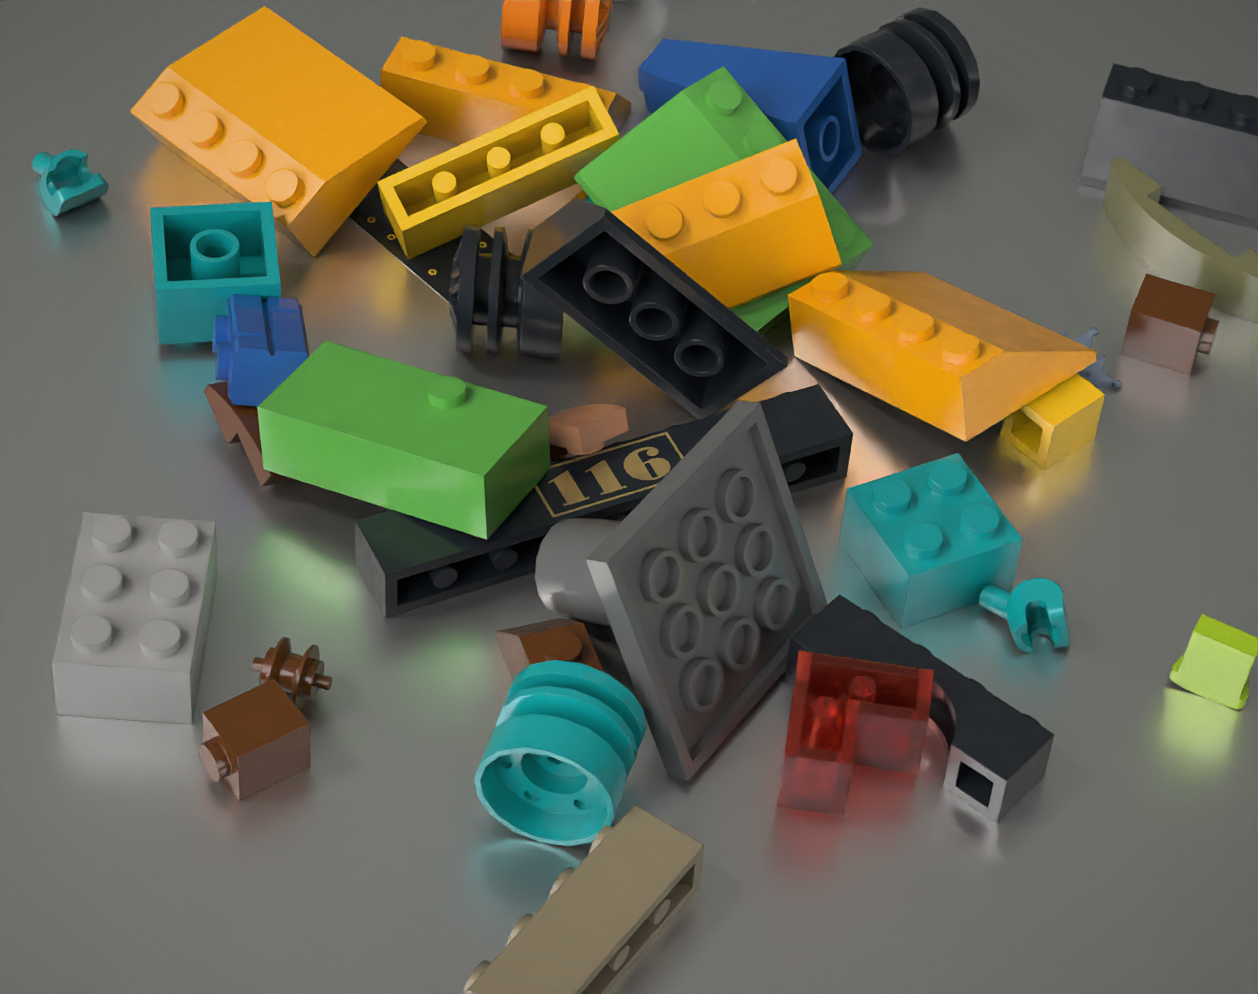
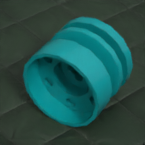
(560, 753)

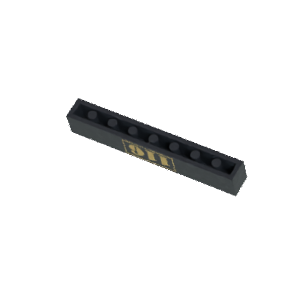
(423, 563)

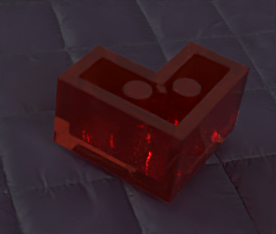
(849, 716)

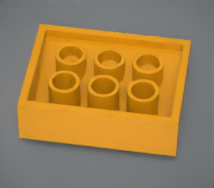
(279, 124)
(929, 347)

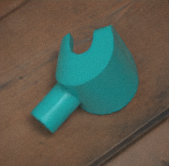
(67, 180)
(1031, 610)

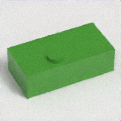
(405, 438)

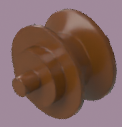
(294, 673)

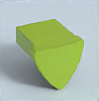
(1217, 663)

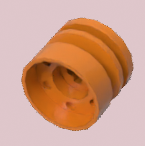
(527, 21)

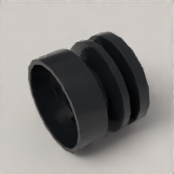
(909, 79)
(491, 294)

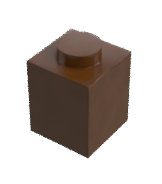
(1170, 324)
(255, 740)

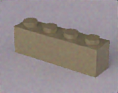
(598, 913)

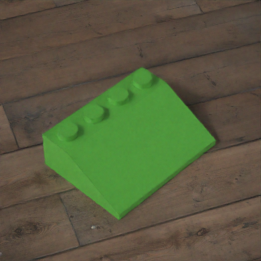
(695, 135)

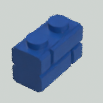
(258, 345)

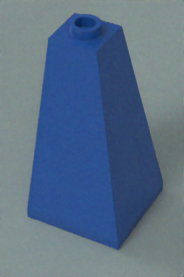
(798, 93)

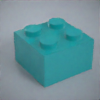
(205, 258)
(929, 539)

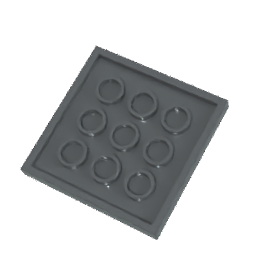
(695, 586)

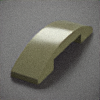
(1176, 248)

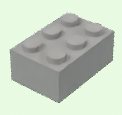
(136, 618)

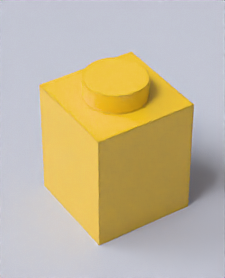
(1056, 421)

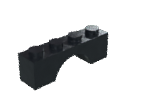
(988, 744)

